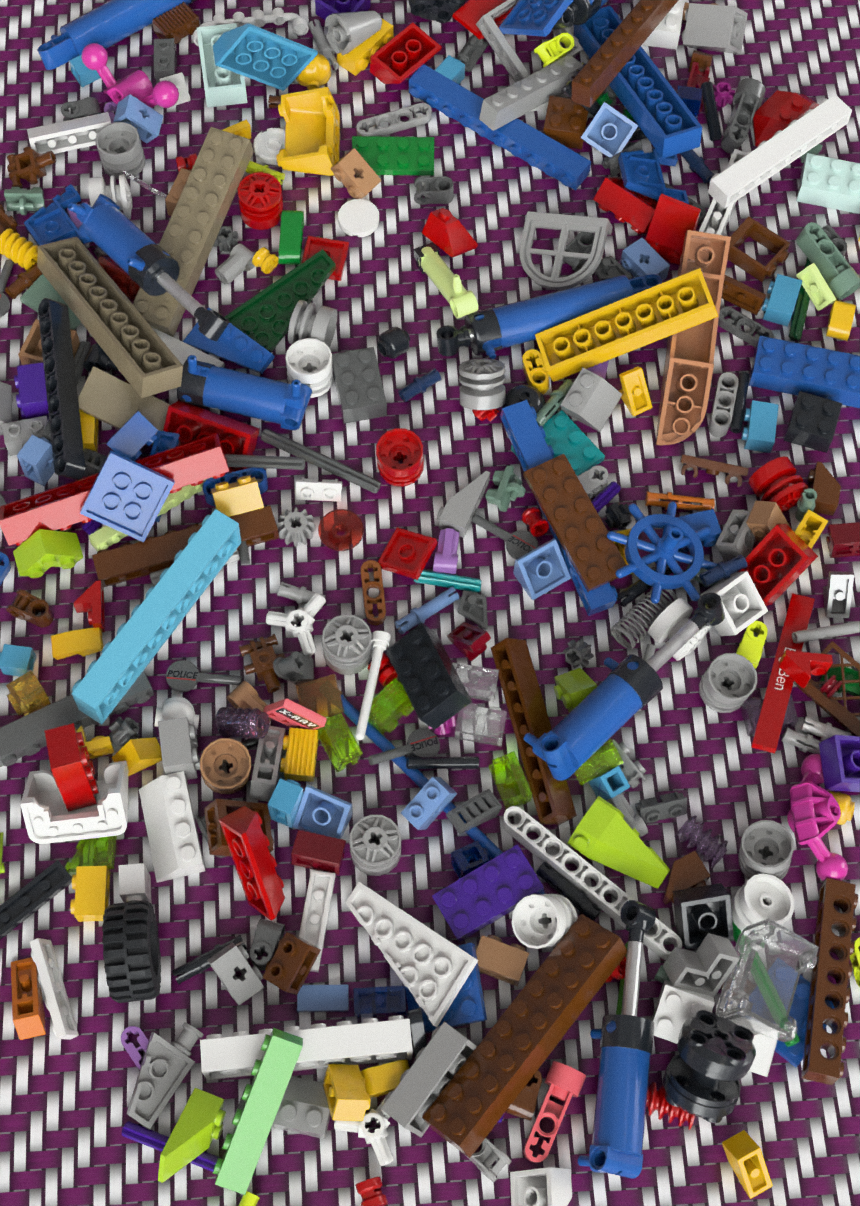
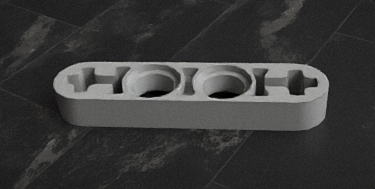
(393, 119)

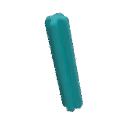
(450, 580)

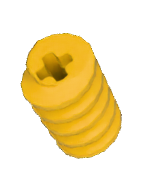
(18, 249)

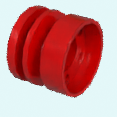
(260, 200)
(402, 446)
(778, 483)

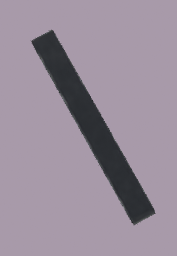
(61, 389)

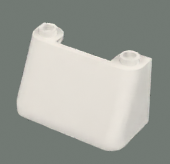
(50, 821)

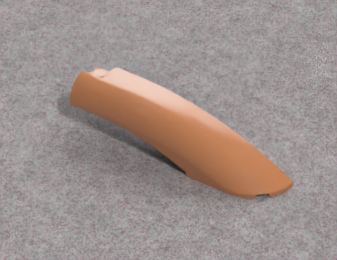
(692, 351)

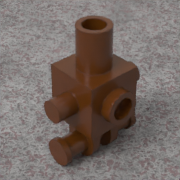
(28, 166)
(262, 661)

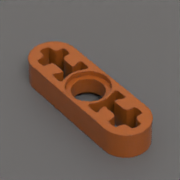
(368, 601)

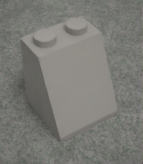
(714, 28)

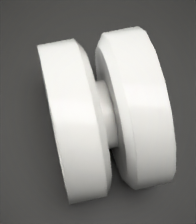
(761, 899)

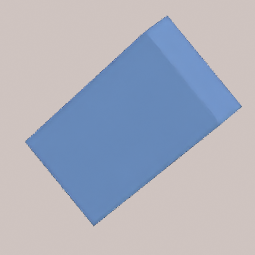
(323, 998)

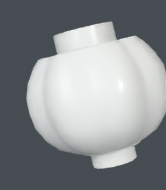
(176, 708)

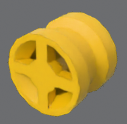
(265, 260)

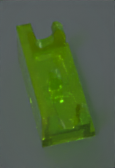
(339, 742)
(510, 780)

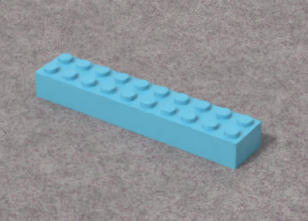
(156, 617)

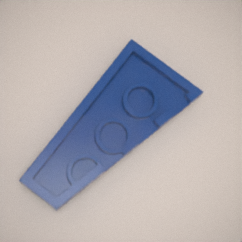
(232, 346)

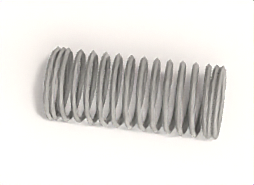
(627, 632)

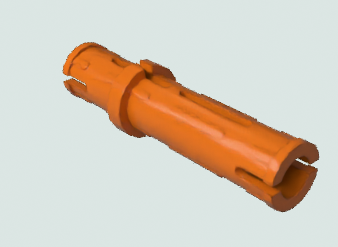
(653, 500)

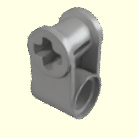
(592, 482)
(486, 1157)

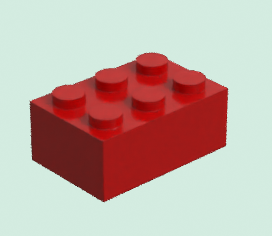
(778, 562)
(72, 767)

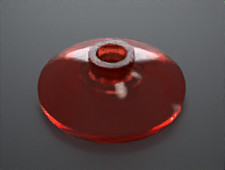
(339, 521)

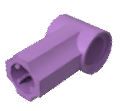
(446, 555)

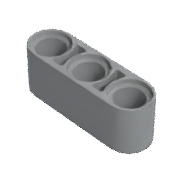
(725, 396)

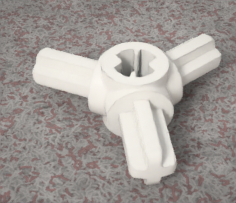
(291, 620)
(376, 1139)

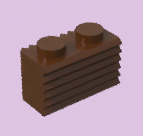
(176, 23)

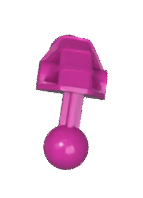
(136, 83)
(813, 815)

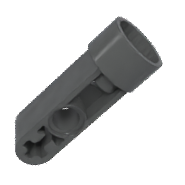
(747, 100)

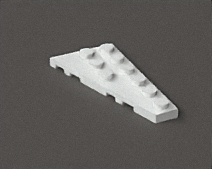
(419, 956)

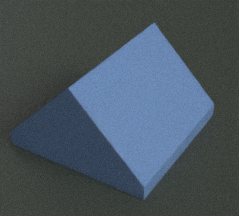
(609, 131)
(541, 569)
(323, 813)

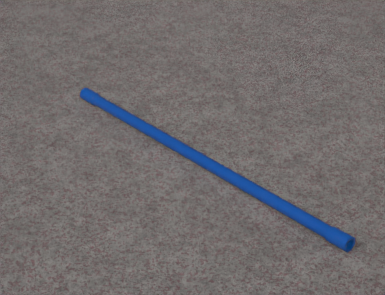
(415, 775)

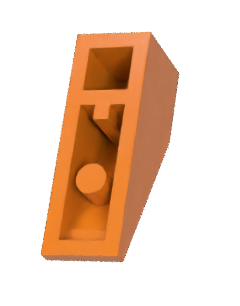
(27, 999)

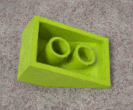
(193, 1132)

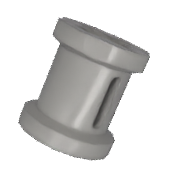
(187, 1039)

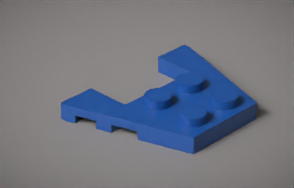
(643, 174)
(53, 223)

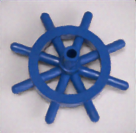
(663, 551)

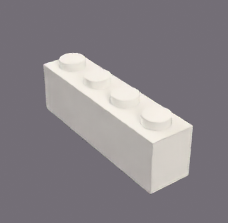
(67, 134)

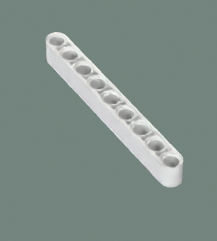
(584, 870)

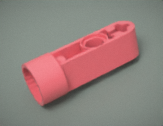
(563, 1084)

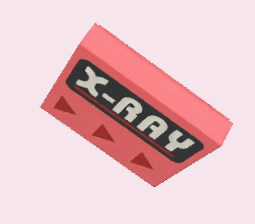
(294, 715)

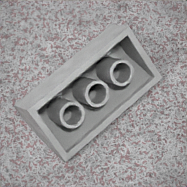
(427, 1078)

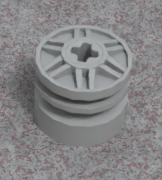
(120, 149)
(308, 324)
(482, 384)
(346, 656)
(731, 672)
(768, 840)
(373, 858)

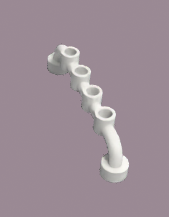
(278, 17)

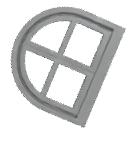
(565, 223)

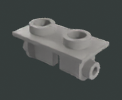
(631, 770)

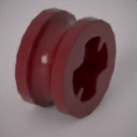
(831, 686)

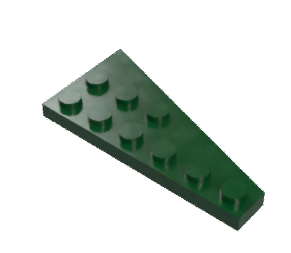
(268, 313)

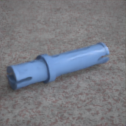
(420, 614)

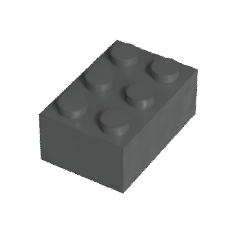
(359, 385)

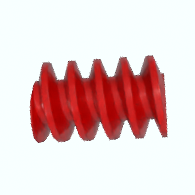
(657, 1102)

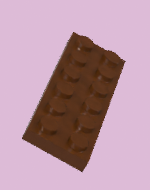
(575, 521)

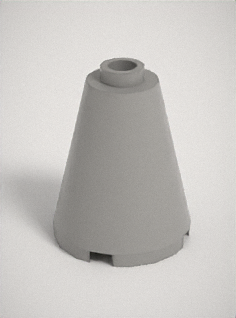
(351, 29)

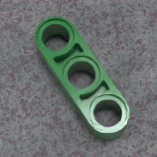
(291, 237)

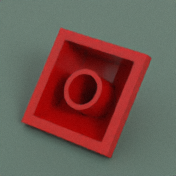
(448, 233)

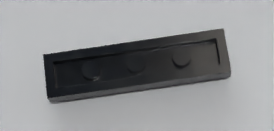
(33, 897)

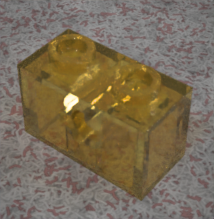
(27, 694)

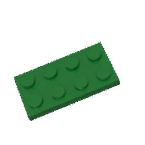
(397, 154)

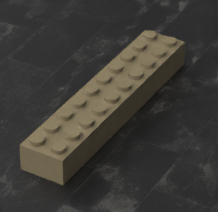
(197, 221)
(110, 317)

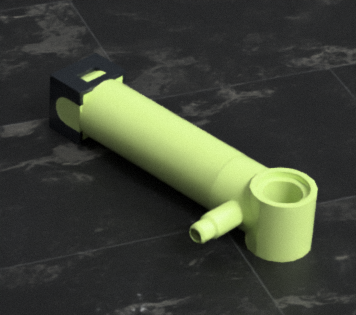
(429, 262)

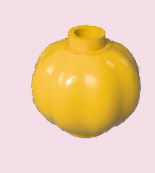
(316, 73)

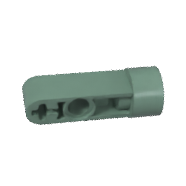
(832, 265)

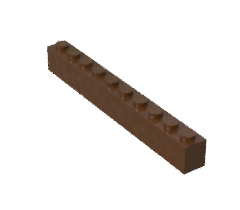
(618, 49)

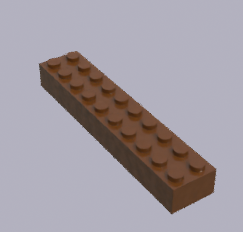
(525, 1035)

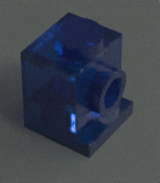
(470, 853)

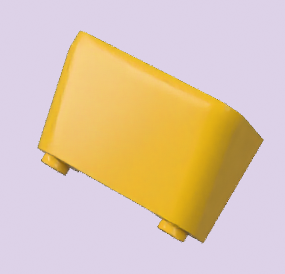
(310, 132)

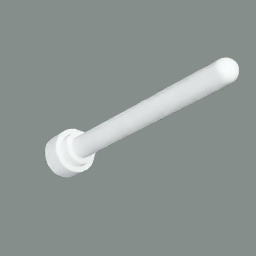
(380, 642)

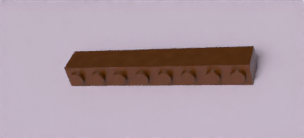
(158, 553)
(529, 715)

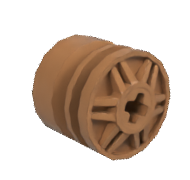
(235, 755)

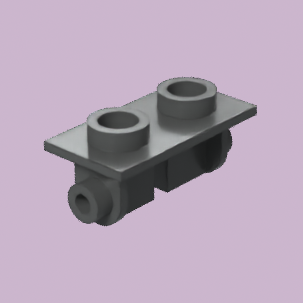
(472, 52)
(613, 163)
(671, 806)

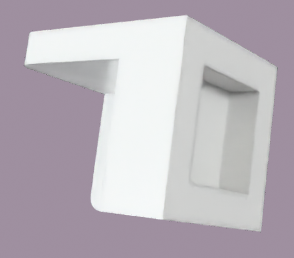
(179, 81)

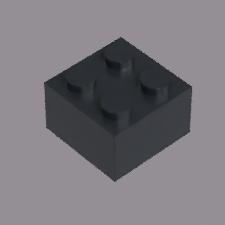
(813, 422)
(702, 912)

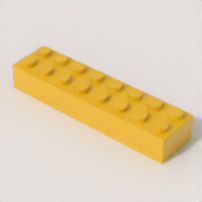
(626, 325)

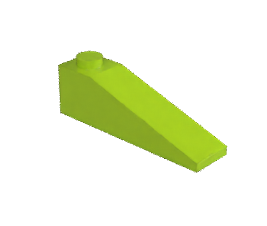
(612, 842)

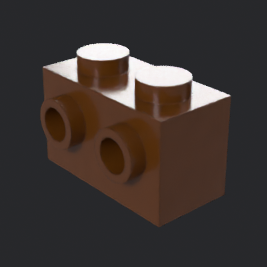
(291, 963)

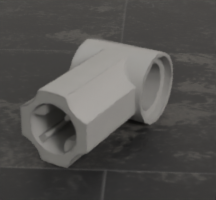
(239, 260)
(631, 818)

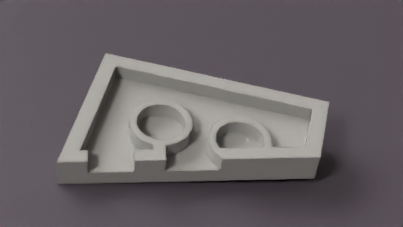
(157, 1080)

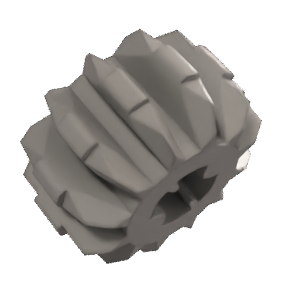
(296, 534)

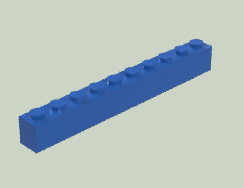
(514, 136)
(531, 451)

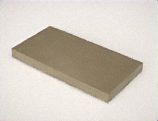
(117, 401)

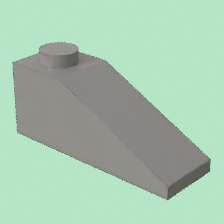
(463, 505)
(267, 764)

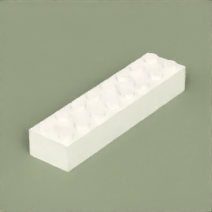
(322, 1046)

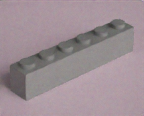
(528, 93)

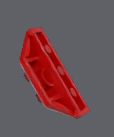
(779, 113)

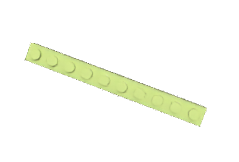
(108, 536)

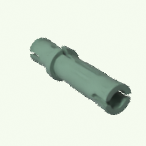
(553, 402)

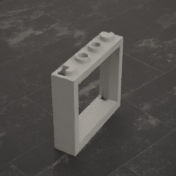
(503, 48)

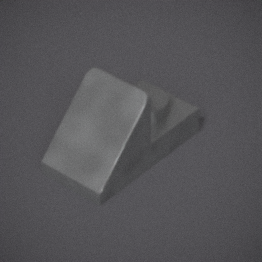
(838, 594)

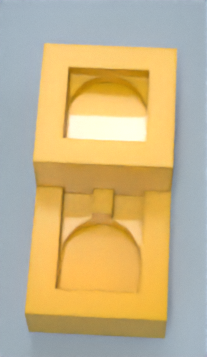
(77, 642)

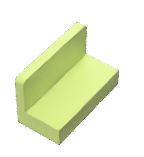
(816, 287)

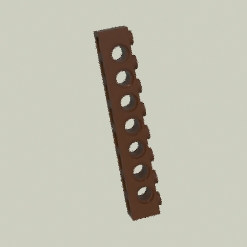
(815, 1065)

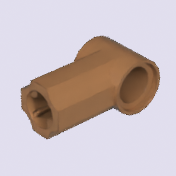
(246, 697)

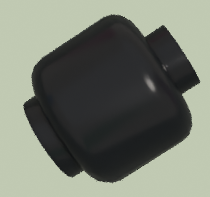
(393, 342)

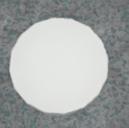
(268, 144)
(358, 217)

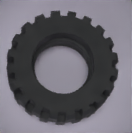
(131, 951)

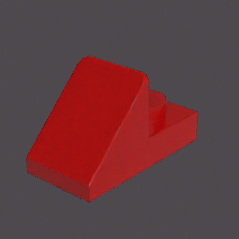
(93, 602)
(803, 664)

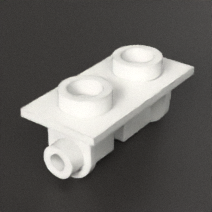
(319, 491)

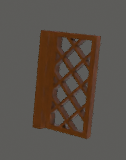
(831, 705)

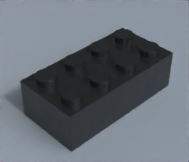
(428, 676)

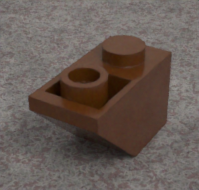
(826, 487)
(685, 874)

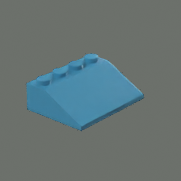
(262, 55)

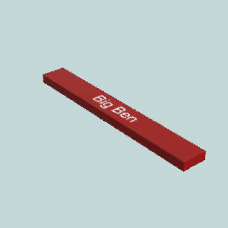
(780, 683)

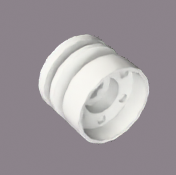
(118, 193)
(311, 364)
(671, 621)
(532, 917)

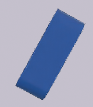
(258, 473)

